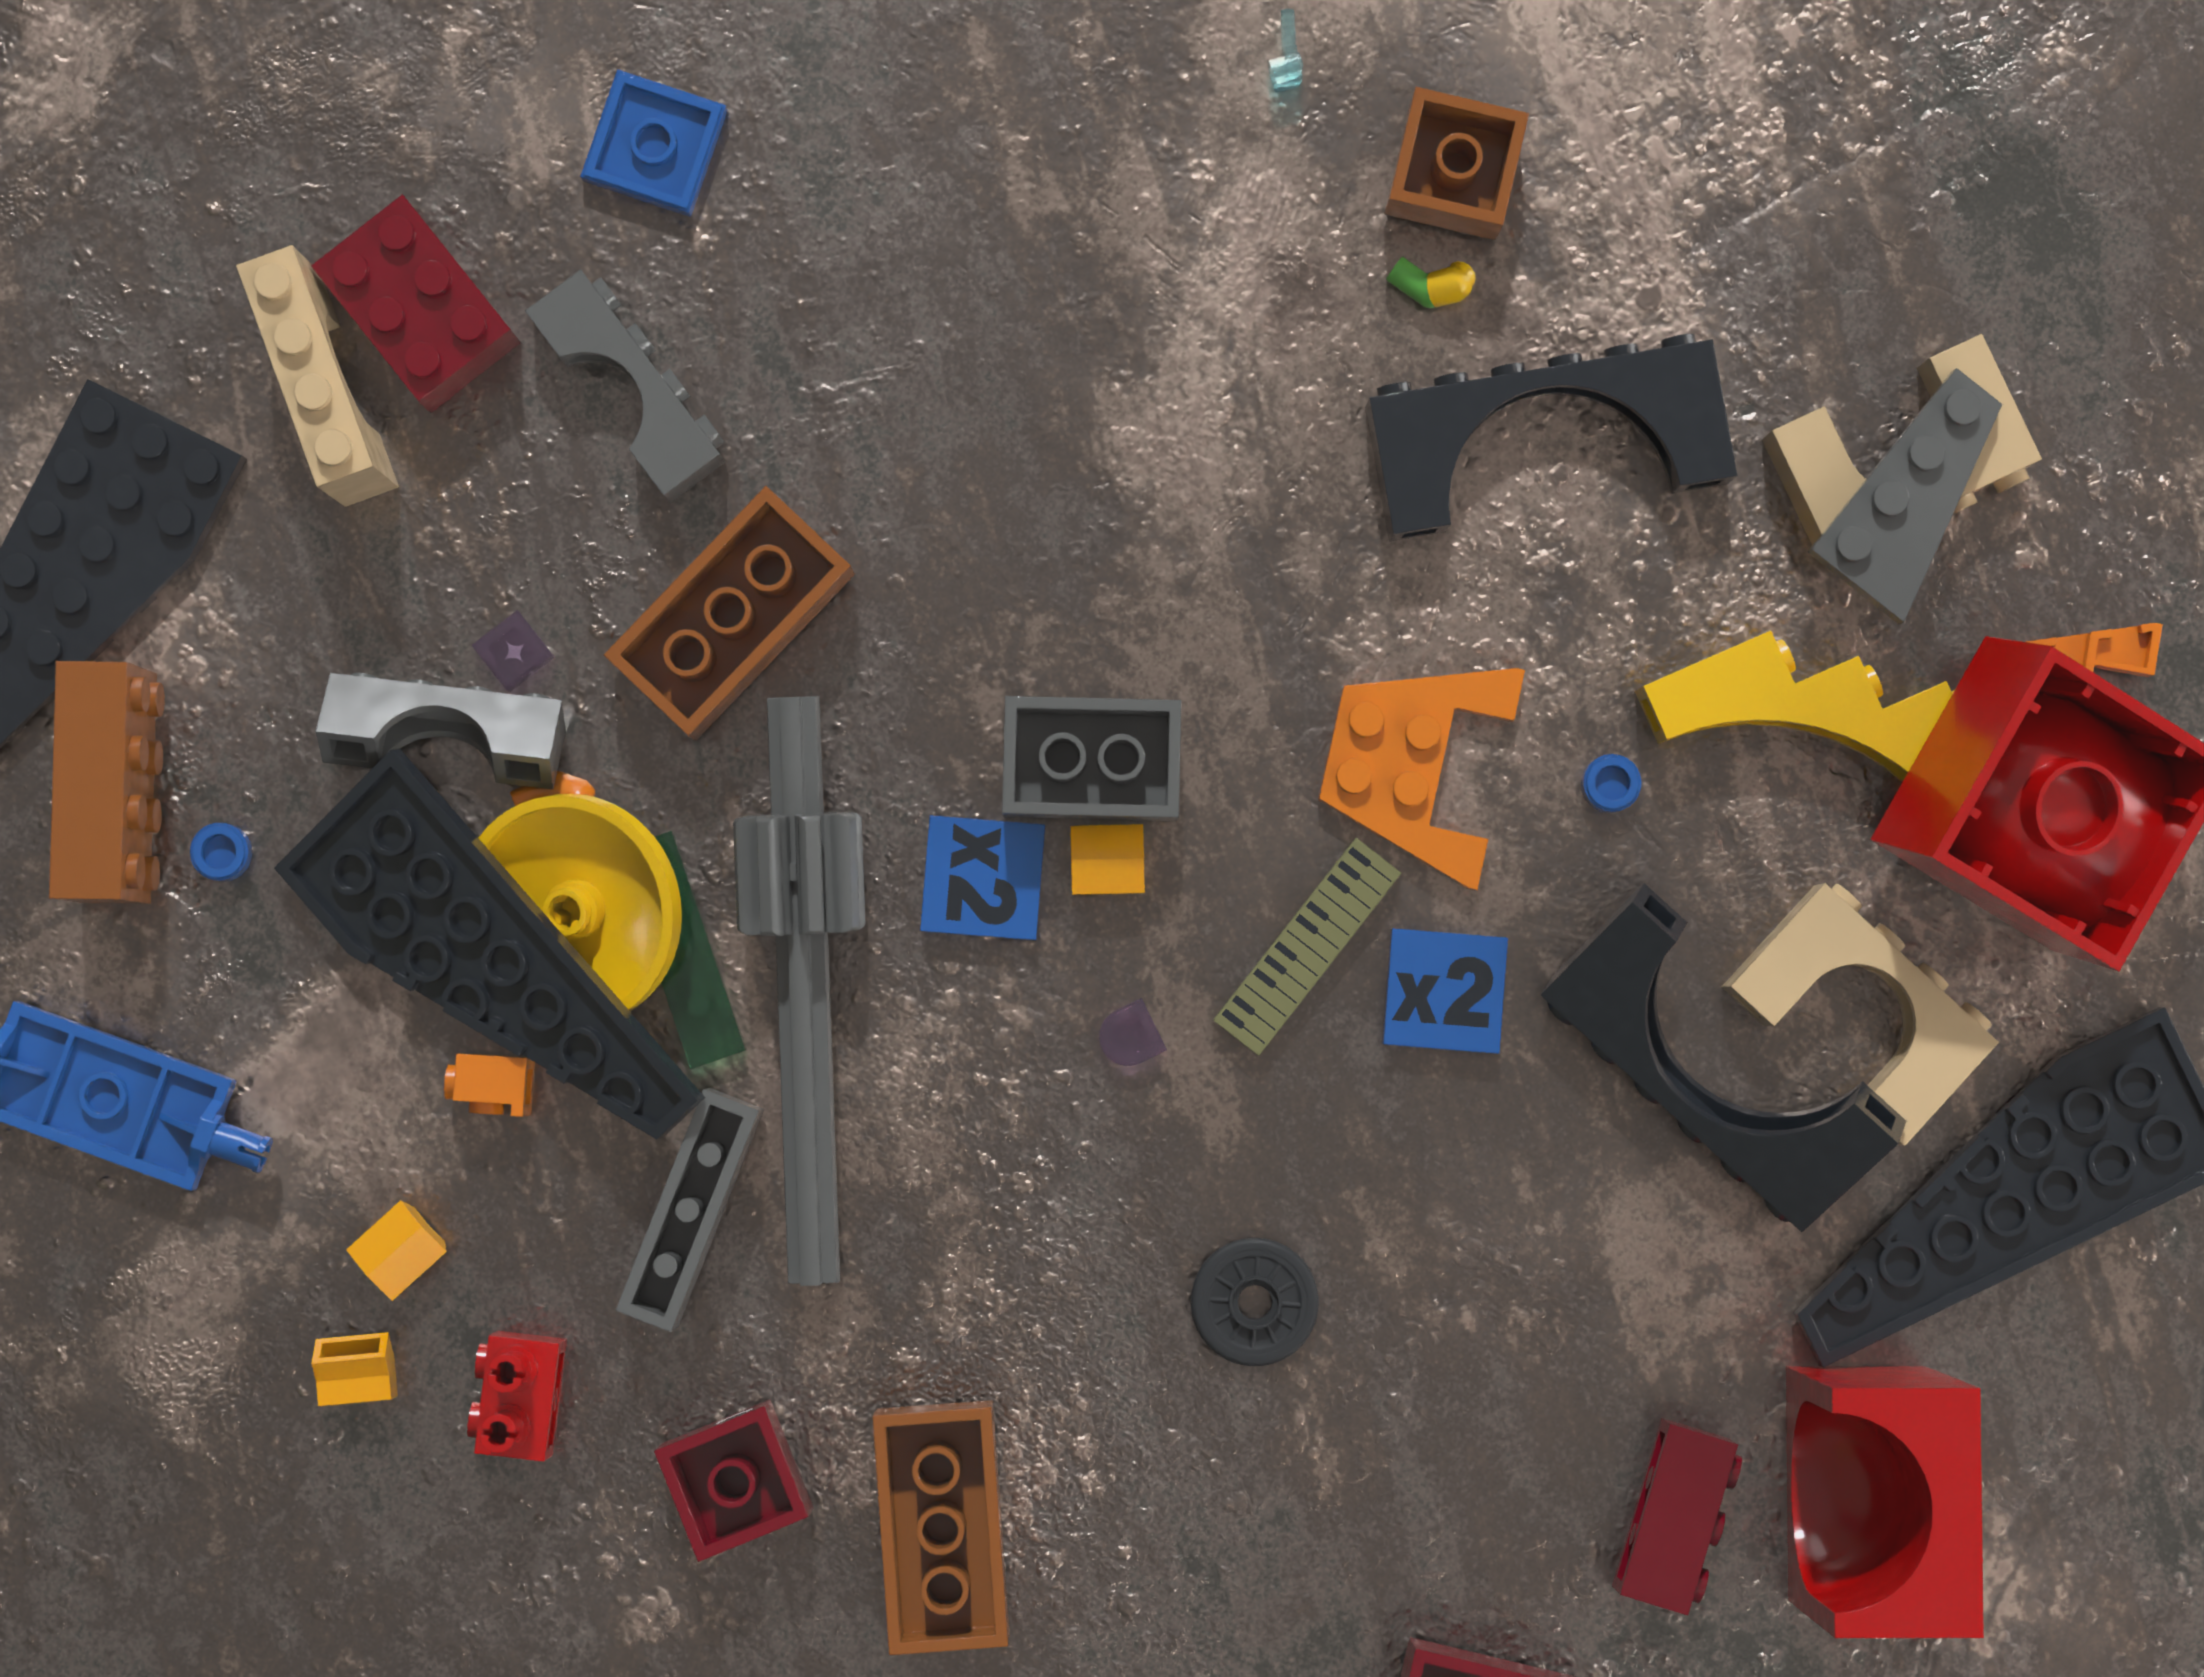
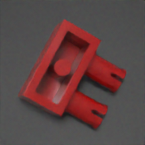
(517, 1395)

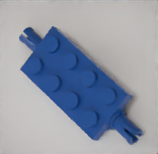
(118, 1099)

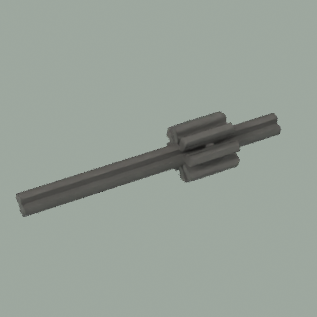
(798, 882)

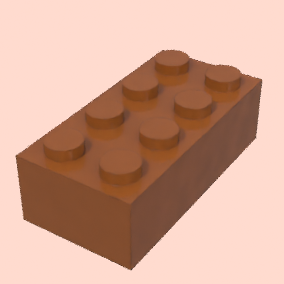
(730, 613)
(105, 783)
(941, 1527)

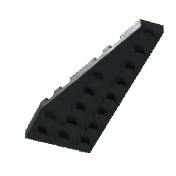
(99, 538)
(443, 917)
(2060, 1163)

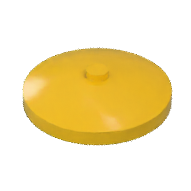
(598, 883)

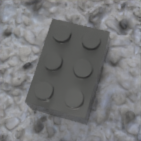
(1091, 758)

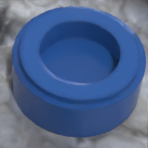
(1611, 783)
(221, 852)

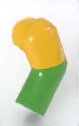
(1436, 287)

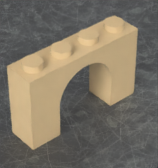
(295, 324)
(1824, 478)
(1824, 932)

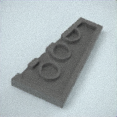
(1902, 509)

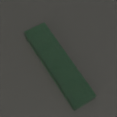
(695, 980)

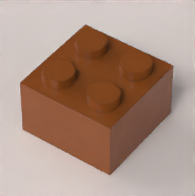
(1456, 163)

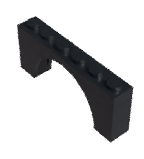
(1663, 392)
(1790, 1158)

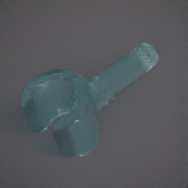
(1286, 70)

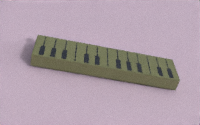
(1307, 946)

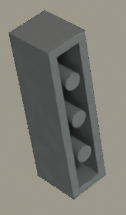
(690, 1210)

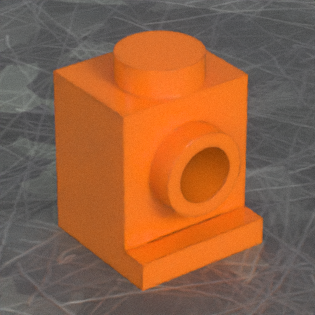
(491, 1082)

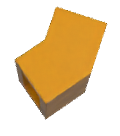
(1107, 859)
(397, 1249)
(354, 1369)

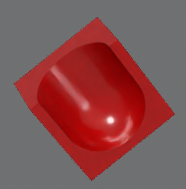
(2050, 801)
(1884, 1501)

